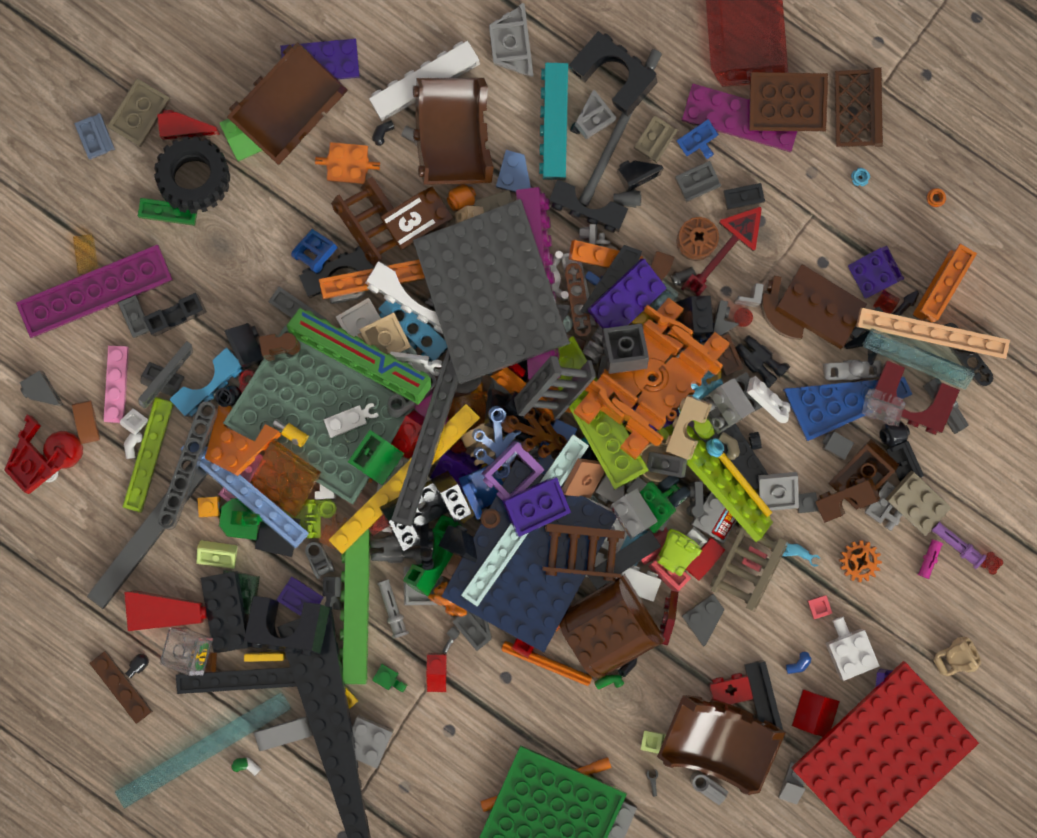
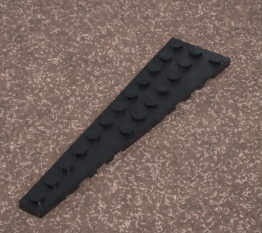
(328, 714)

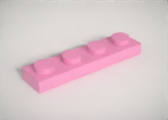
(116, 383)

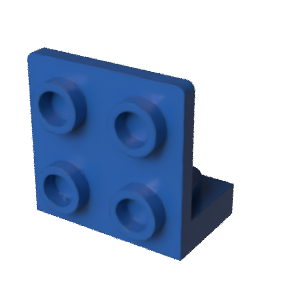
(477, 491)

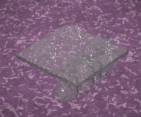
(882, 410)

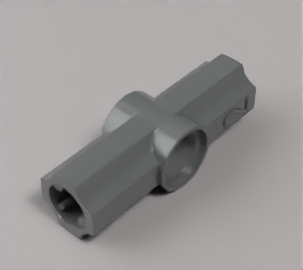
(956, 420)

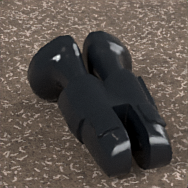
(758, 357)

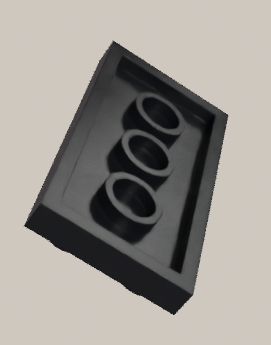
(225, 611)

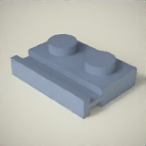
(94, 136)

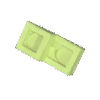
(652, 741)

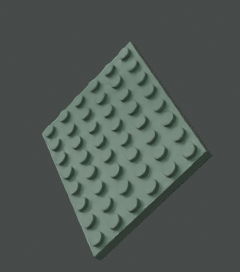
(305, 392)

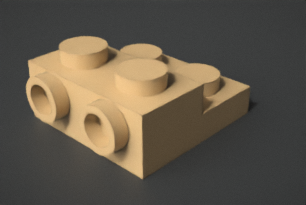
(385, 335)

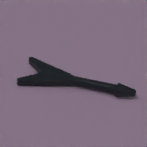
(858, 342)

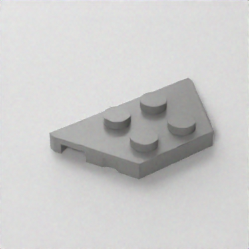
(511, 42)

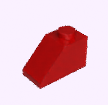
(436, 672)

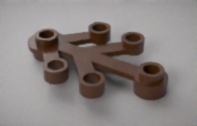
(555, 440)

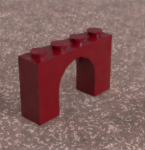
(932, 418)

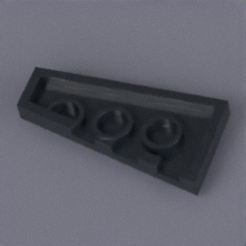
(621, 264)
(747, 461)

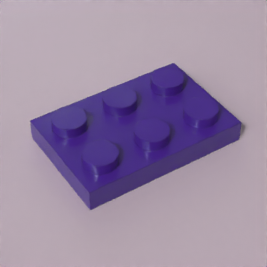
(536, 506)

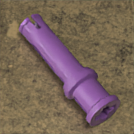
(966, 550)

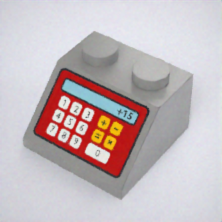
(633, 513)
(715, 520)

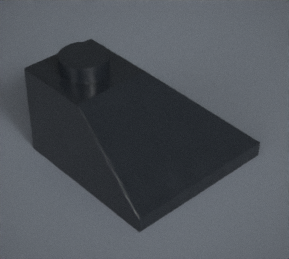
(637, 173)

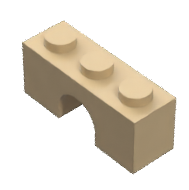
(680, 442)

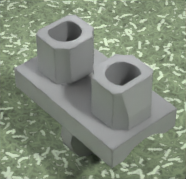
(591, 234)

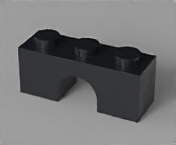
(169, 318)

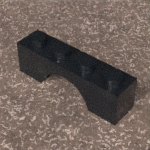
(609, 216)
(354, 260)

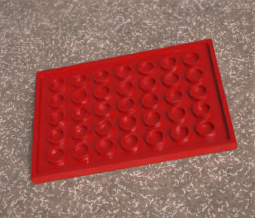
(885, 754)

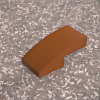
(85, 422)

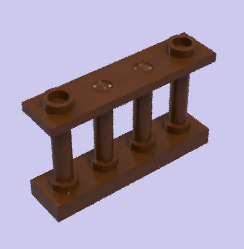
(381, 206)
(574, 534)

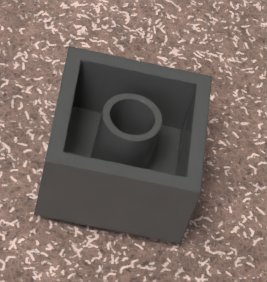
(625, 348)

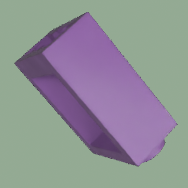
(526, 458)

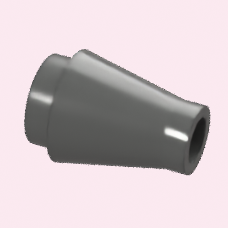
(628, 198)

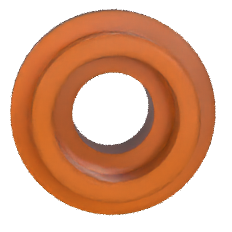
(940, 193)

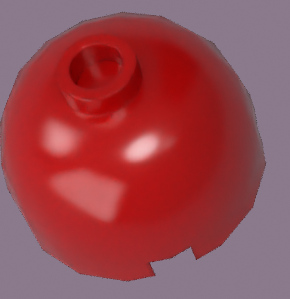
(68, 442)

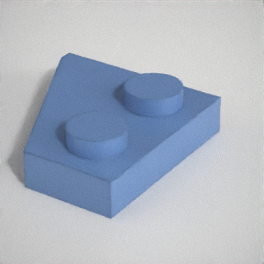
(513, 172)

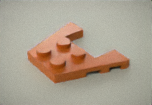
(232, 449)

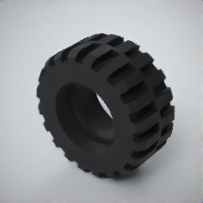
(185, 152)

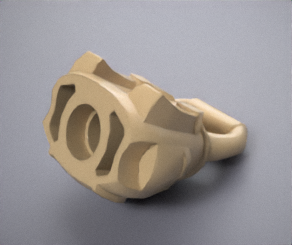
(961, 657)

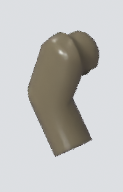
(732, 445)

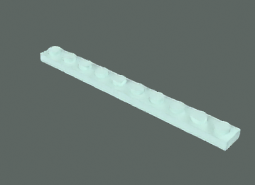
(509, 541)

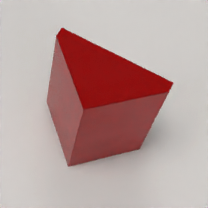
(815, 713)

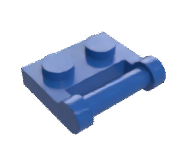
(318, 245)

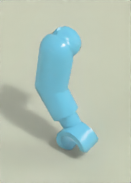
(797, 550)

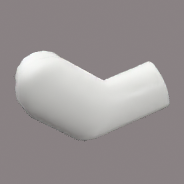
(129, 444)

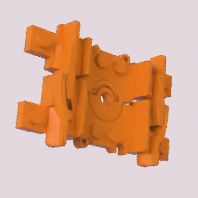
(660, 396)

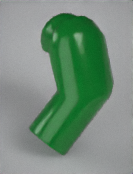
(609, 679)

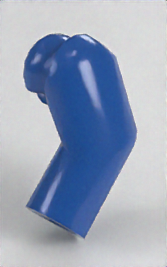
(801, 665)

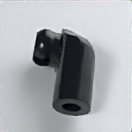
(625, 669)

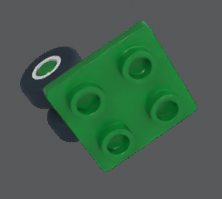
(657, 499)

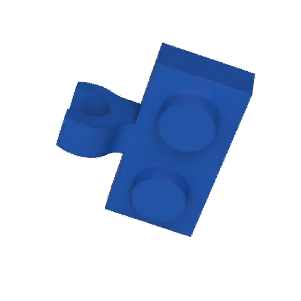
(698, 139)

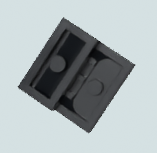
(272, 542)

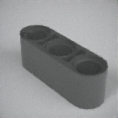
(405, 403)

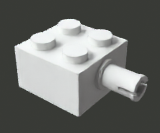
(851, 651)

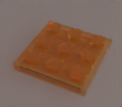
(285, 478)

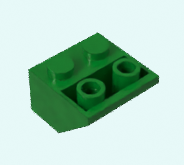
(376, 457)

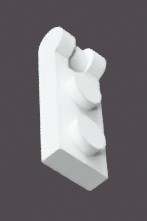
(768, 400)

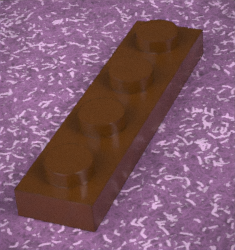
(121, 687)

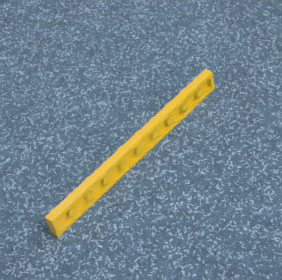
(370, 511)

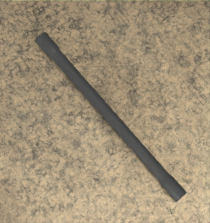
(589, 190)

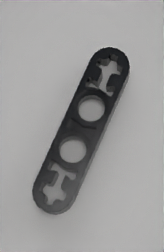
(963, 358)

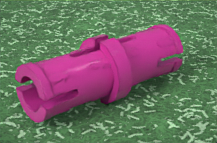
(930, 559)

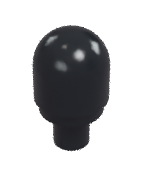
(137, 665)

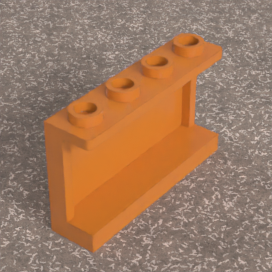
(944, 284)

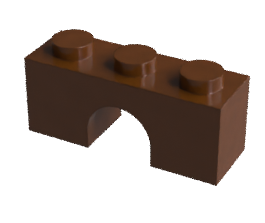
(862, 492)

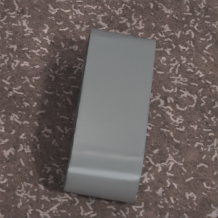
(283, 733)

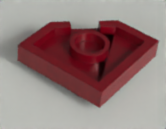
(669, 616)

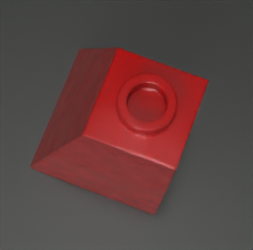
(157, 611)

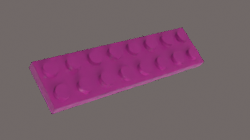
(94, 291)

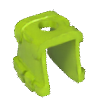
(678, 552)

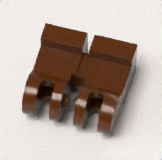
(274, 345)

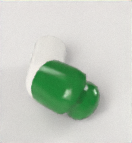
(245, 763)

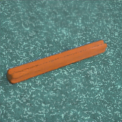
(550, 665)

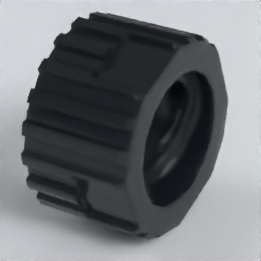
(755, 441)

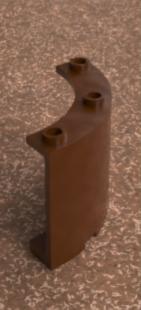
(287, 103)
(452, 131)
(721, 743)

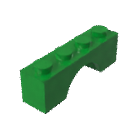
(425, 580)

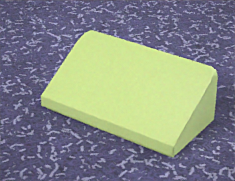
(217, 554)

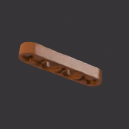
(575, 300)

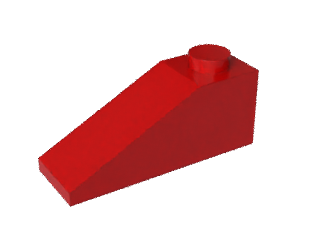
(176, 125)

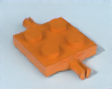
(347, 163)

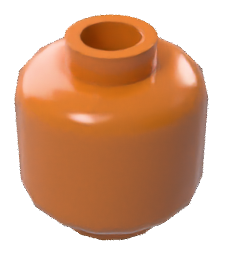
(461, 197)

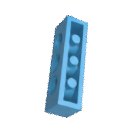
(438, 344)

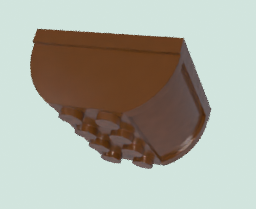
(609, 628)

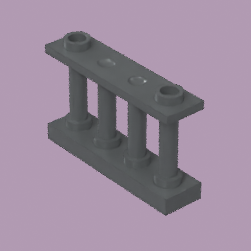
(547, 377)

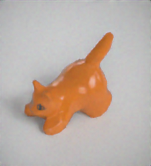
(451, 608)

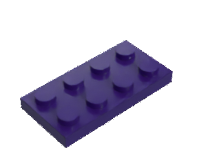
(337, 56)
(627, 296)

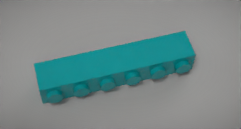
(555, 121)

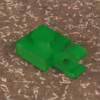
(387, 677)

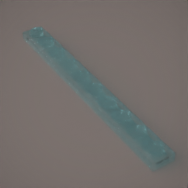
(203, 750)

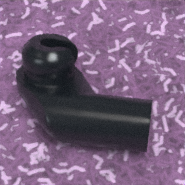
(378, 135)

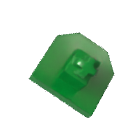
(238, 520)

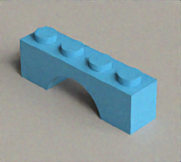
(225, 366)

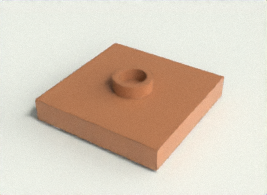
(583, 478)

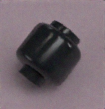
(893, 434)

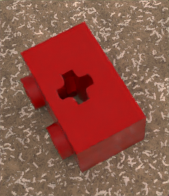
(741, 692)

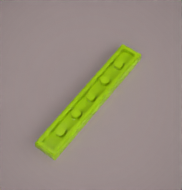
(148, 454)

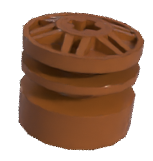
(693, 249)

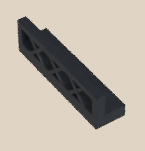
(763, 692)

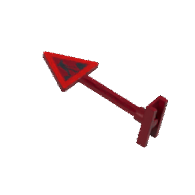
(743, 228)

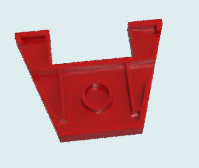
(27, 465)

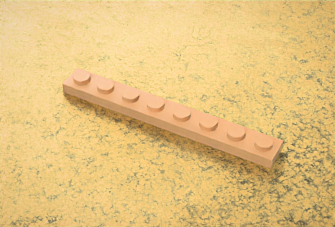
(933, 333)

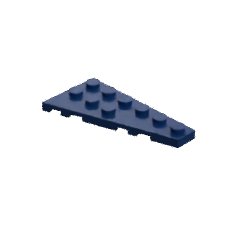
(832, 405)

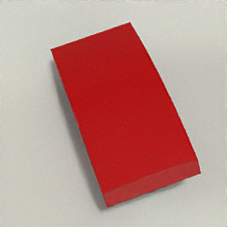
(708, 557)

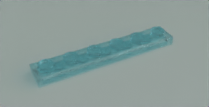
(918, 359)

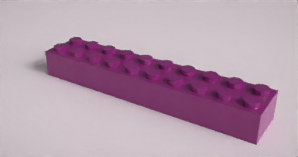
(536, 209)

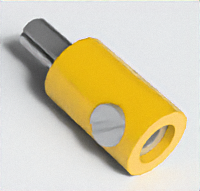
(292, 433)

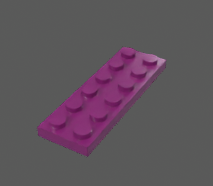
(731, 116)

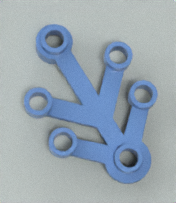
(498, 445)

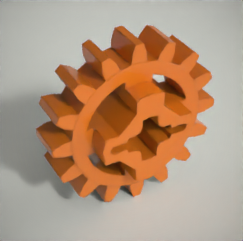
(864, 552)

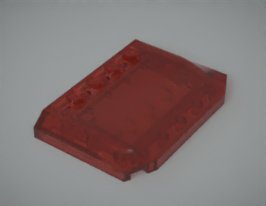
(746, 39)

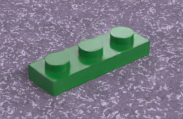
(162, 211)

